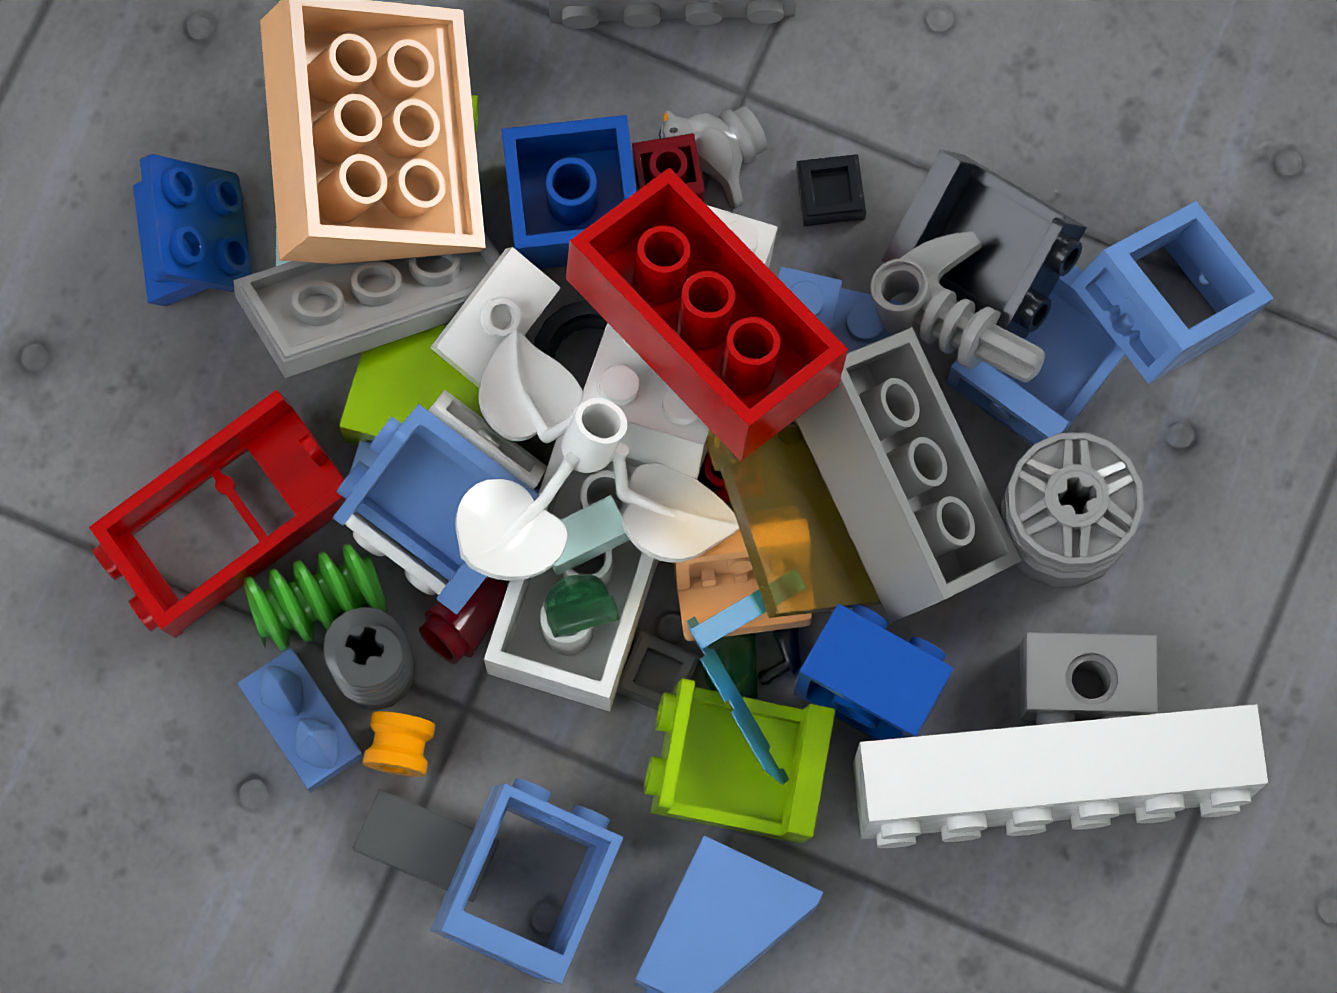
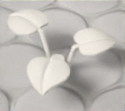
(512, 535)

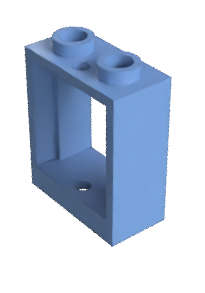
(1158, 337)
(581, 826)

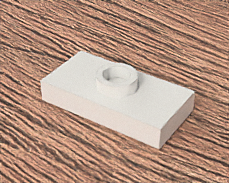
(504, 300)

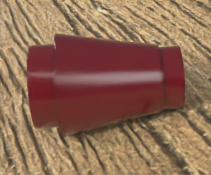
(461, 633)

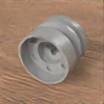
(1051, 538)

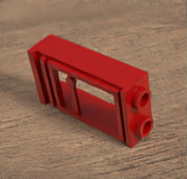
(293, 465)

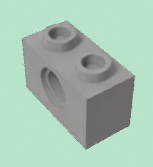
(1121, 661)

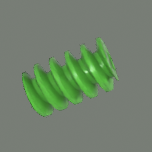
(313, 596)

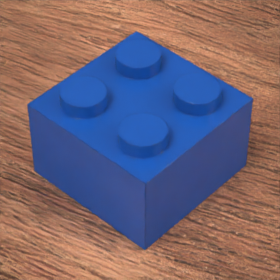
(564, 181)
(873, 675)

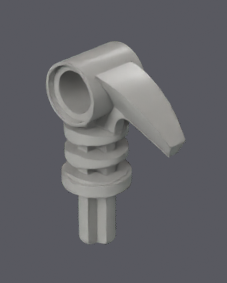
(940, 318)

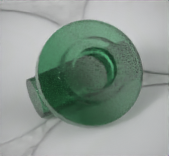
(579, 604)
(740, 661)

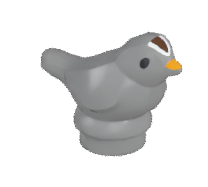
(721, 144)

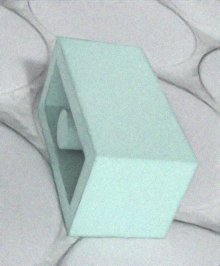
(591, 534)

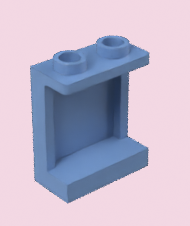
(1075, 367)
(417, 491)

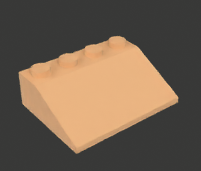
(370, 131)

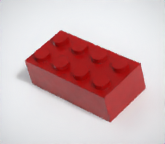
(705, 313)

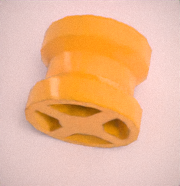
(399, 744)

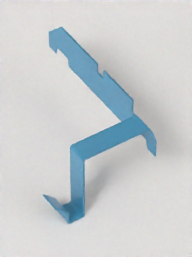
(713, 630)

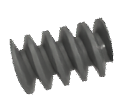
(356, 637)

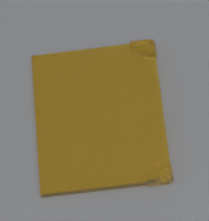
(792, 528)

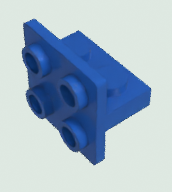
(189, 229)

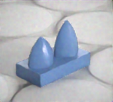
(300, 720)

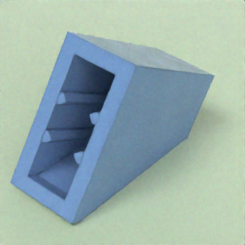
(722, 921)

